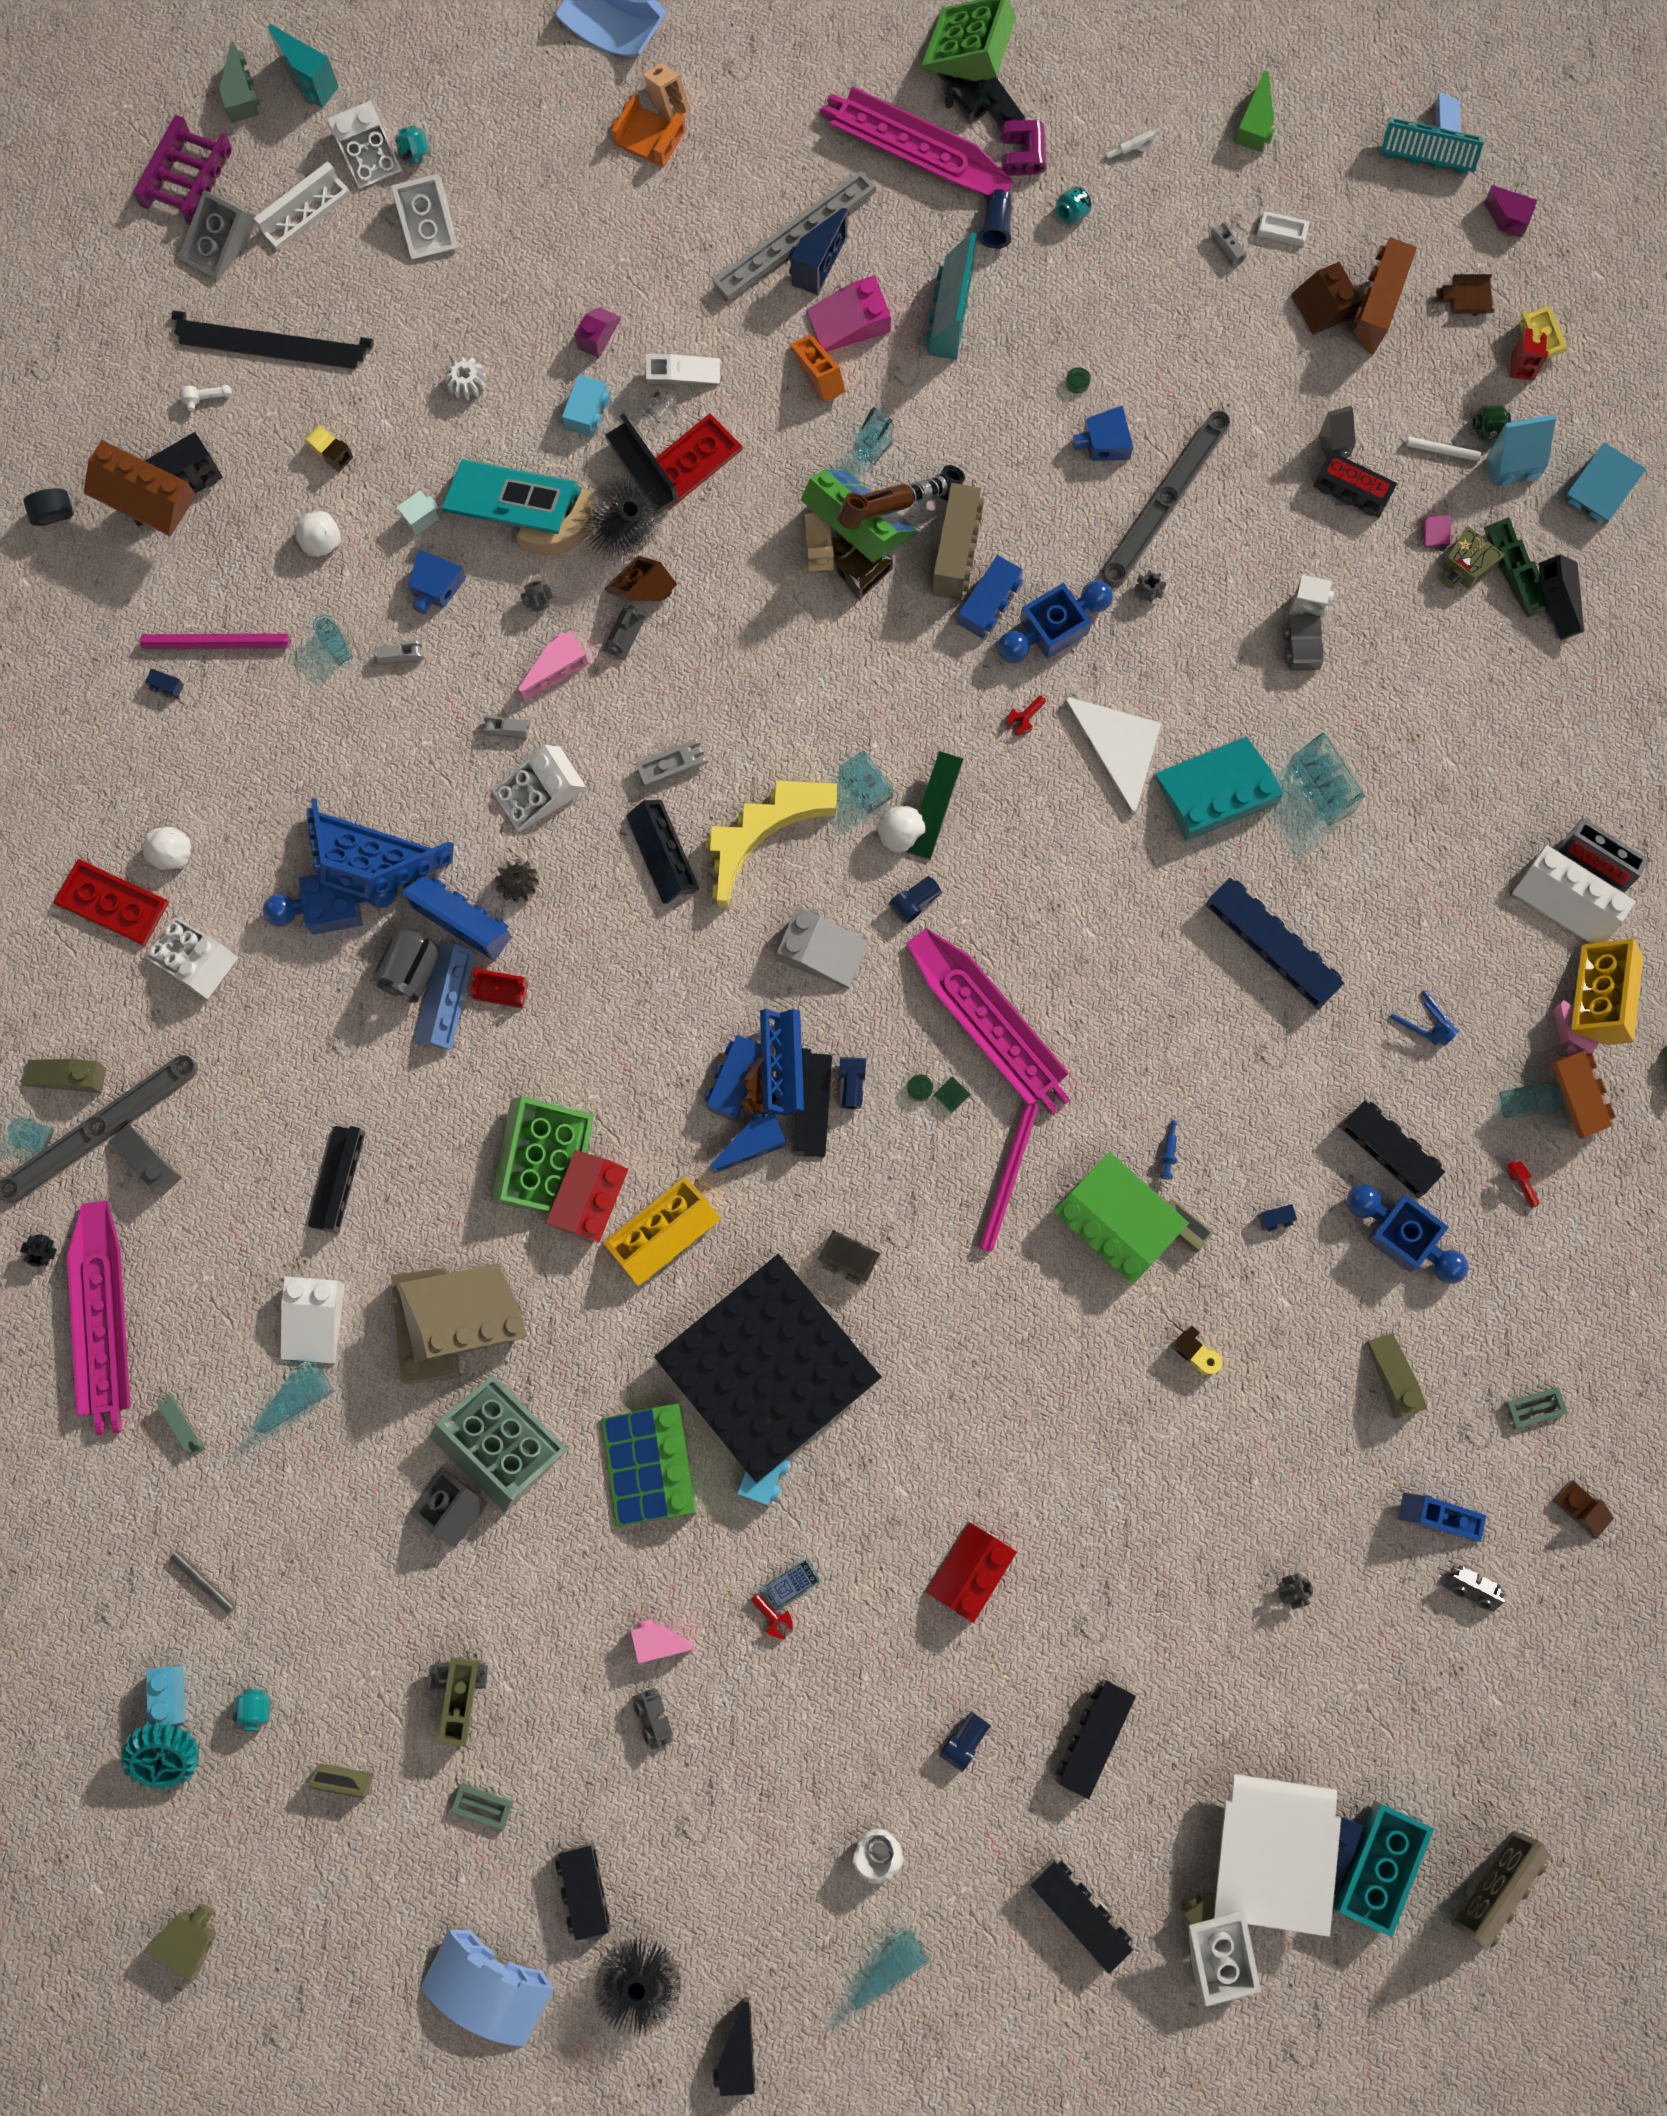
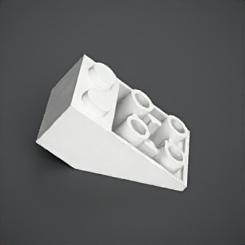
(364, 144)
(538, 787)
(191, 957)

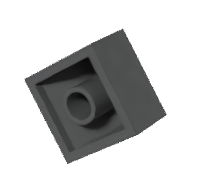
(448, 1508)

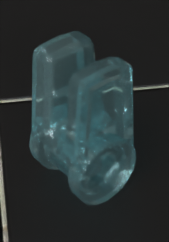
(332, 639)

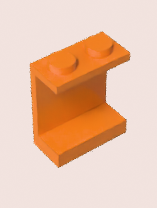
(647, 132)

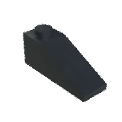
(736, 2065)

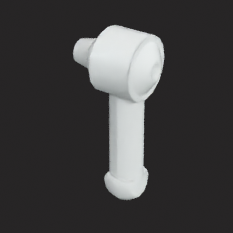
(191, 395)

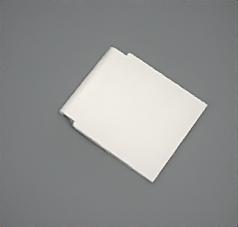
(1279, 1855)

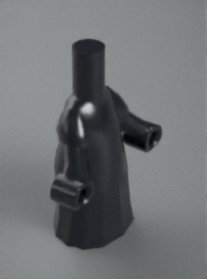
(965, 97)

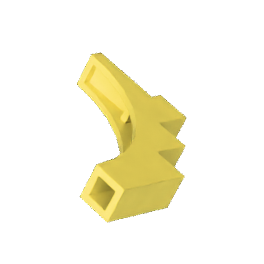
(734, 844)

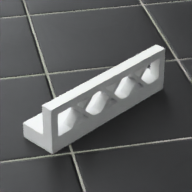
(297, 203)

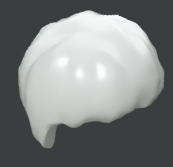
(317, 533)
(900, 828)
(166, 848)
(878, 1856)

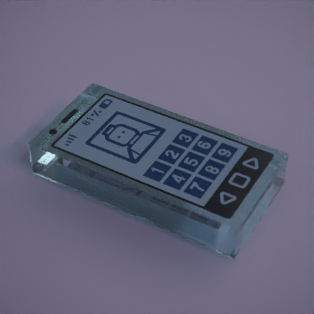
(790, 1584)

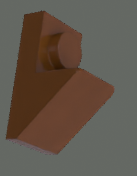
(1586, 1511)

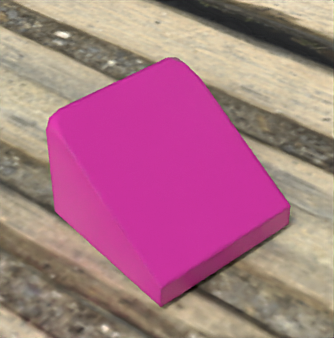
(1436, 531)

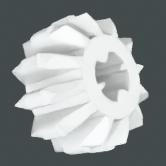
(465, 378)

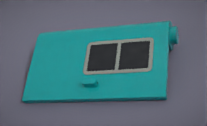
(510, 496)

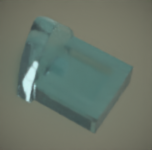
(29, 1134)

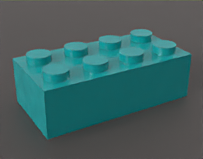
(1383, 1868)

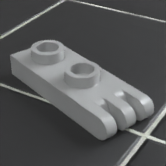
(671, 763)

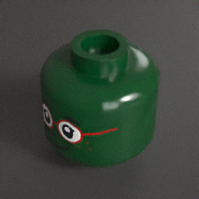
(1490, 421)

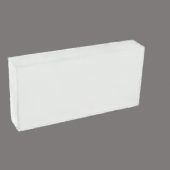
(1283, 228)

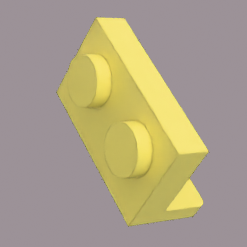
(1544, 321)

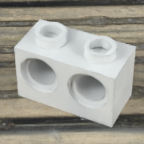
(1311, 597)

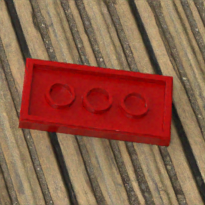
(698, 455)
(111, 902)

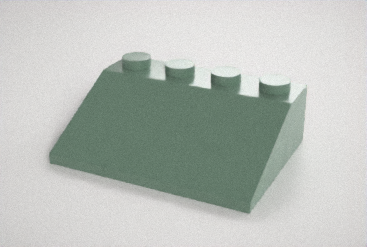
(494, 1427)

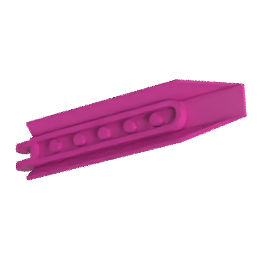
(916, 141)
(989, 1019)
(98, 1317)

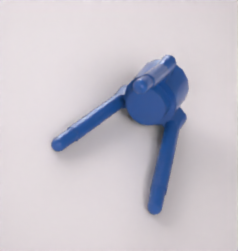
(1443, 1030)

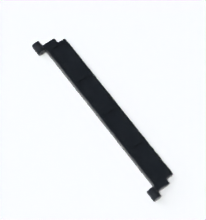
(269, 343)

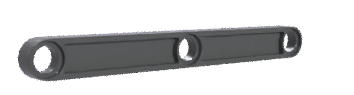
(1158, 511)
(113, 1117)

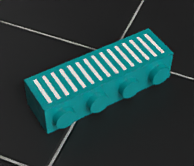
(1432, 145)

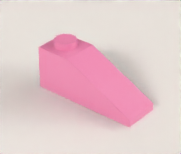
(555, 663)

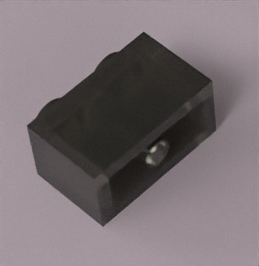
(849, 1258)

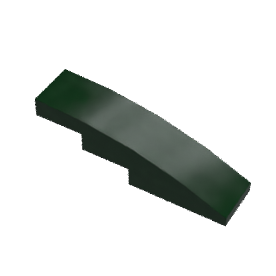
(1516, 567)
(936, 802)

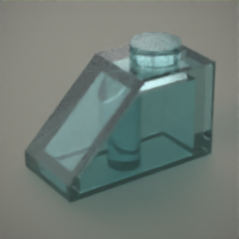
(874, 436)
(1532, 1100)

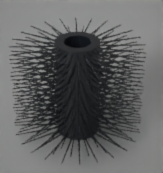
(621, 517)
(633, 1997)

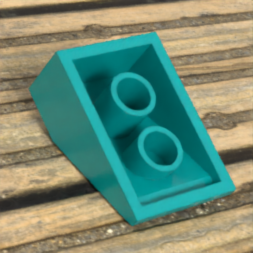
(306, 66)

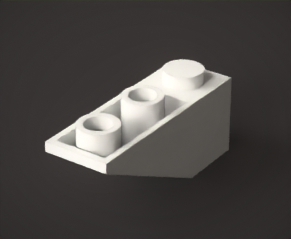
(681, 369)

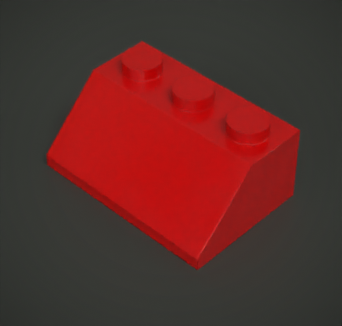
(586, 1196)
(971, 1572)

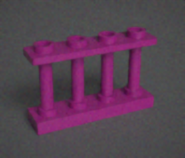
(168, 153)

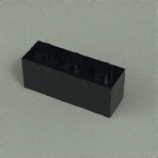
(583, 1891)

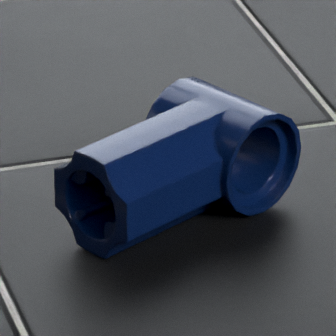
(910, 903)
(852, 1076)
(961, 1747)

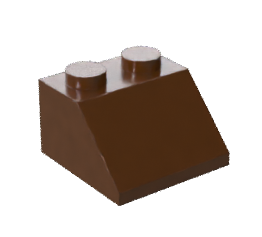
(1327, 298)

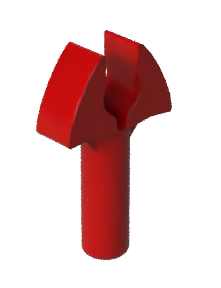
(1025, 716)
(1519, 1173)
(772, 1616)

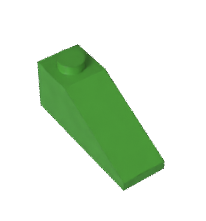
(1258, 119)

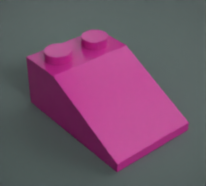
(850, 315)

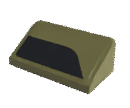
(1195, 1233)
(341, 1780)

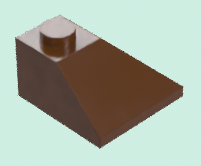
(643, 580)

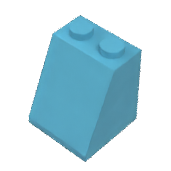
(1605, 483)

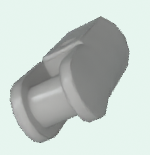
(1230, 245)
(396, 654)
(509, 727)

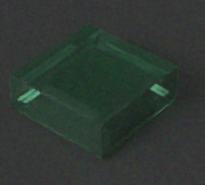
(952, 1095)

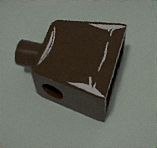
(857, 570)

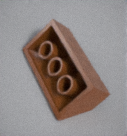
(1384, 292)
(137, 488)

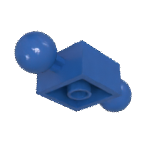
(1055, 621)
(323, 906)
(1407, 1233)

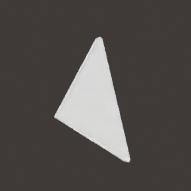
(1121, 743)

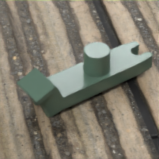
(180, 1426)

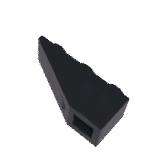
(1562, 593)

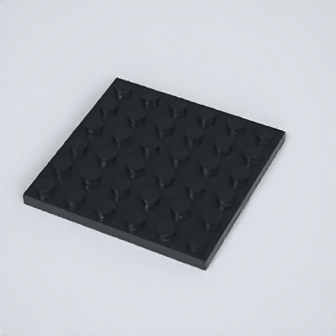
(767, 1368)

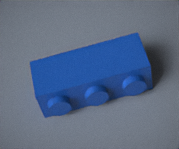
(990, 597)
(730, 1088)

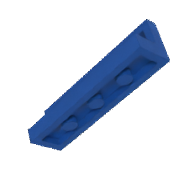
(786, 1062)

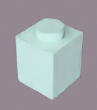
(418, 512)

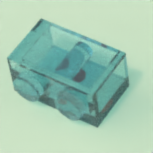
(865, 782)

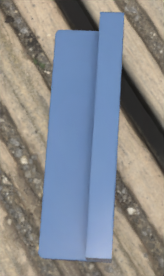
(444, 997)

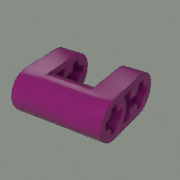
(1032, 135)

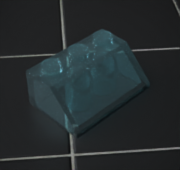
(1326, 780)

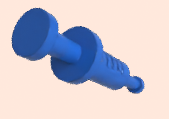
(1169, 1153)

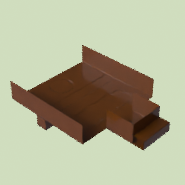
(1469, 294)
(753, 1082)

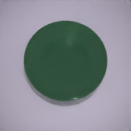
(1078, 380)
(920, 1088)

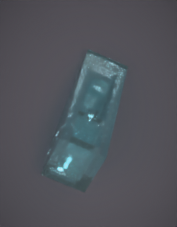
(297, 1393)
(895, 1963)

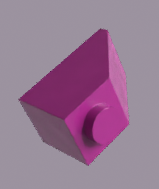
(1510, 210)
(596, 331)

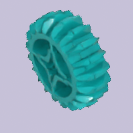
(177, 1758)

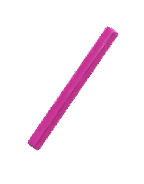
(214, 641)
(1008, 1177)

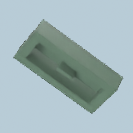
(1514, 1414)
(478, 1817)

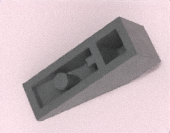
(145, 1160)

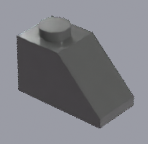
(1338, 432)

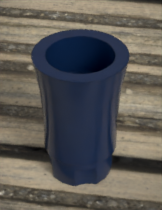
(997, 220)

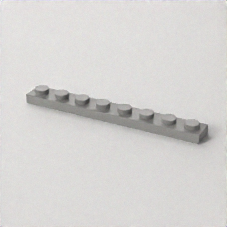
(779, 245)

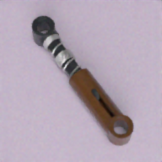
(864, 507)

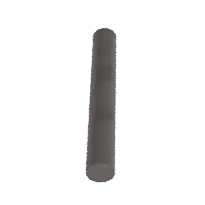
(202, 1582)

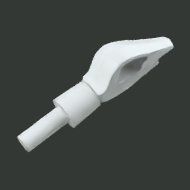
(1139, 142)

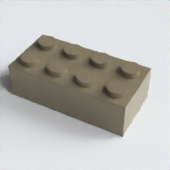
(958, 541)
(424, 1371)

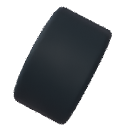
(48, 506)

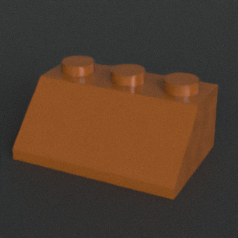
(1583, 1092)

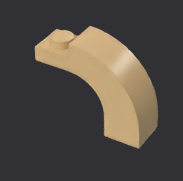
(569, 534)
(818, 543)

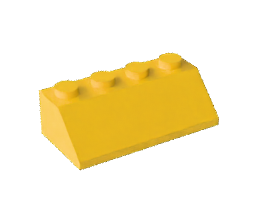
(1608, 991)
(662, 1230)

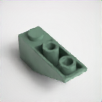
(235, 87)

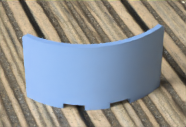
(613, 25)
(483, 1993)

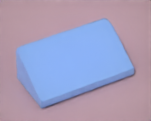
(1447, 112)

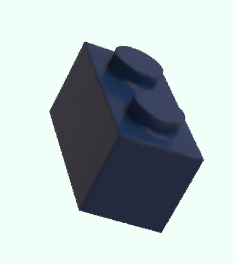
(164, 683)
(1277, 1217)

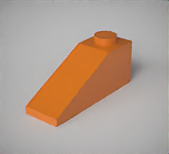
(819, 368)

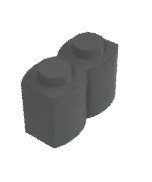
(1304, 643)

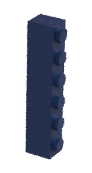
(1274, 943)

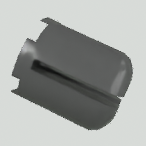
(406, 964)

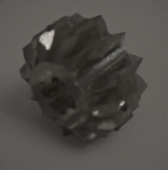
(518, 889)

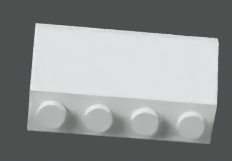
(1573, 897)

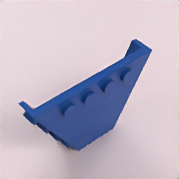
(367, 859)

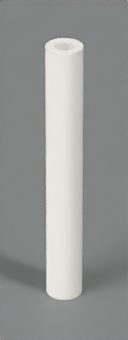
(1443, 449)

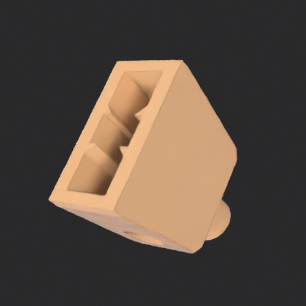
(664, 85)

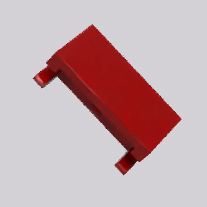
(1528, 356)
(499, 988)

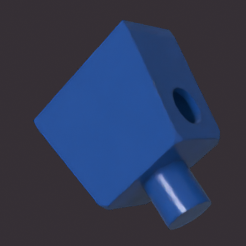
(1106, 436)
(434, 581)

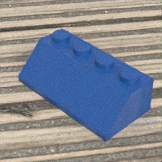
(457, 916)

